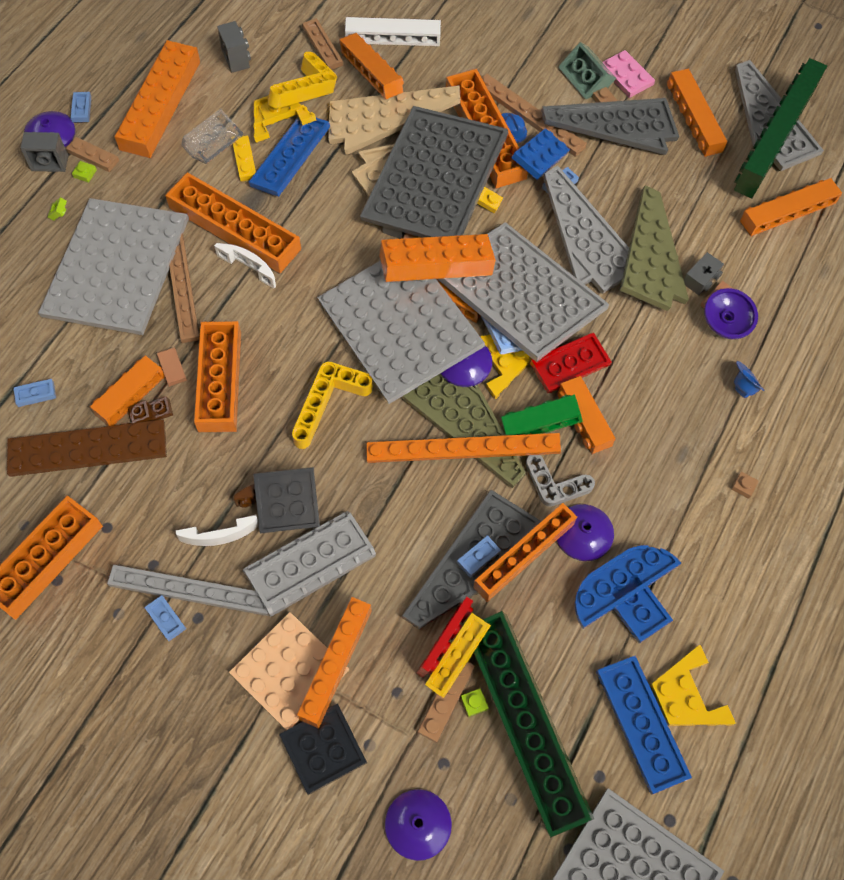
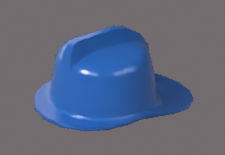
(516, 126)
(745, 381)

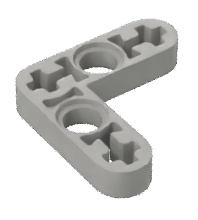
(556, 489)

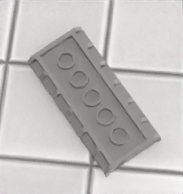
(309, 563)

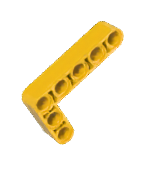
(318, 82)
(322, 380)

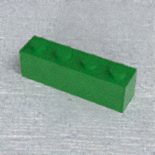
(544, 417)

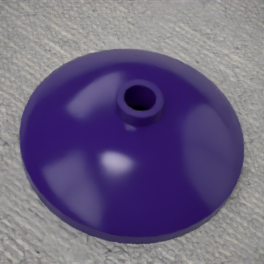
(53, 122)
(737, 308)
(470, 370)
(587, 544)
(412, 841)

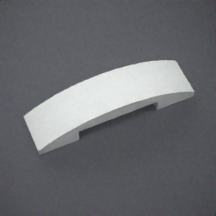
(231, 252)
(218, 537)

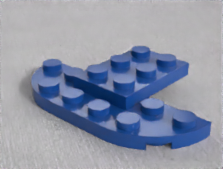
(624, 587)

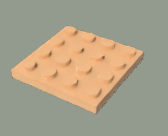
(282, 669)

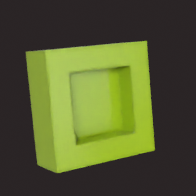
(84, 171)
(57, 209)
(474, 702)

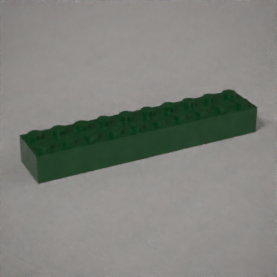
(779, 128)
(531, 729)

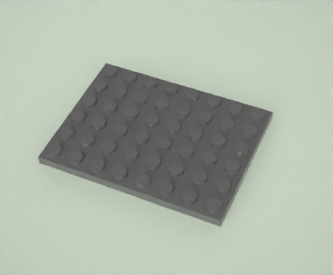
(434, 174)

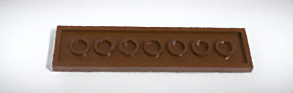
(86, 448)

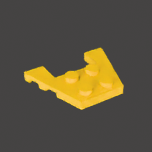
(267, 115)
(507, 365)
(680, 697)

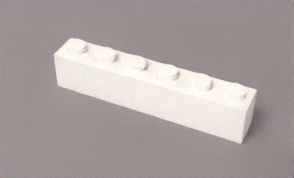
(395, 31)

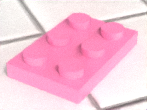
(629, 74)

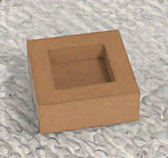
(745, 485)

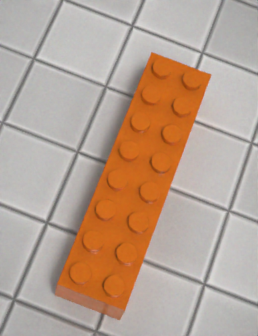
(157, 99)
(479, 106)
(233, 222)

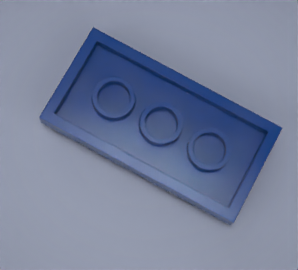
(541, 153)

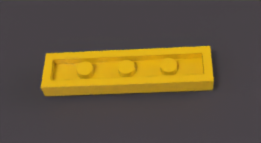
(457, 655)

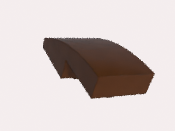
(151, 411)
(245, 497)

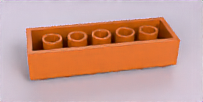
(436, 257)
(218, 377)
(44, 555)

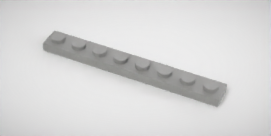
(186, 589)

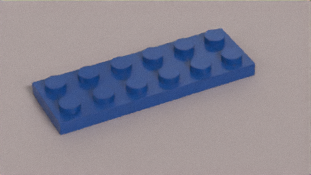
(288, 156)
(643, 725)

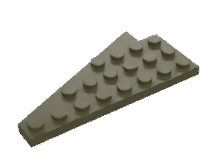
(652, 261)
(463, 414)

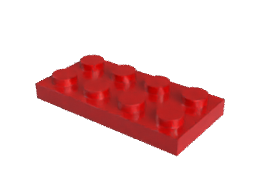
(571, 361)
(449, 632)

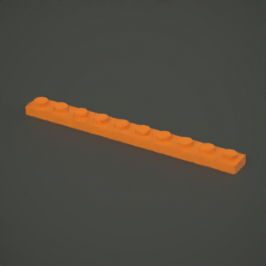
(463, 448)

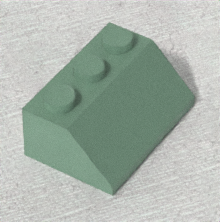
(586, 71)

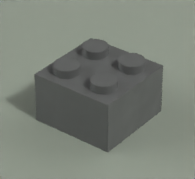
(234, 46)
(44, 151)

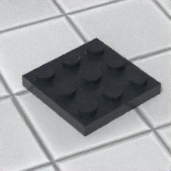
(286, 500)
(323, 752)

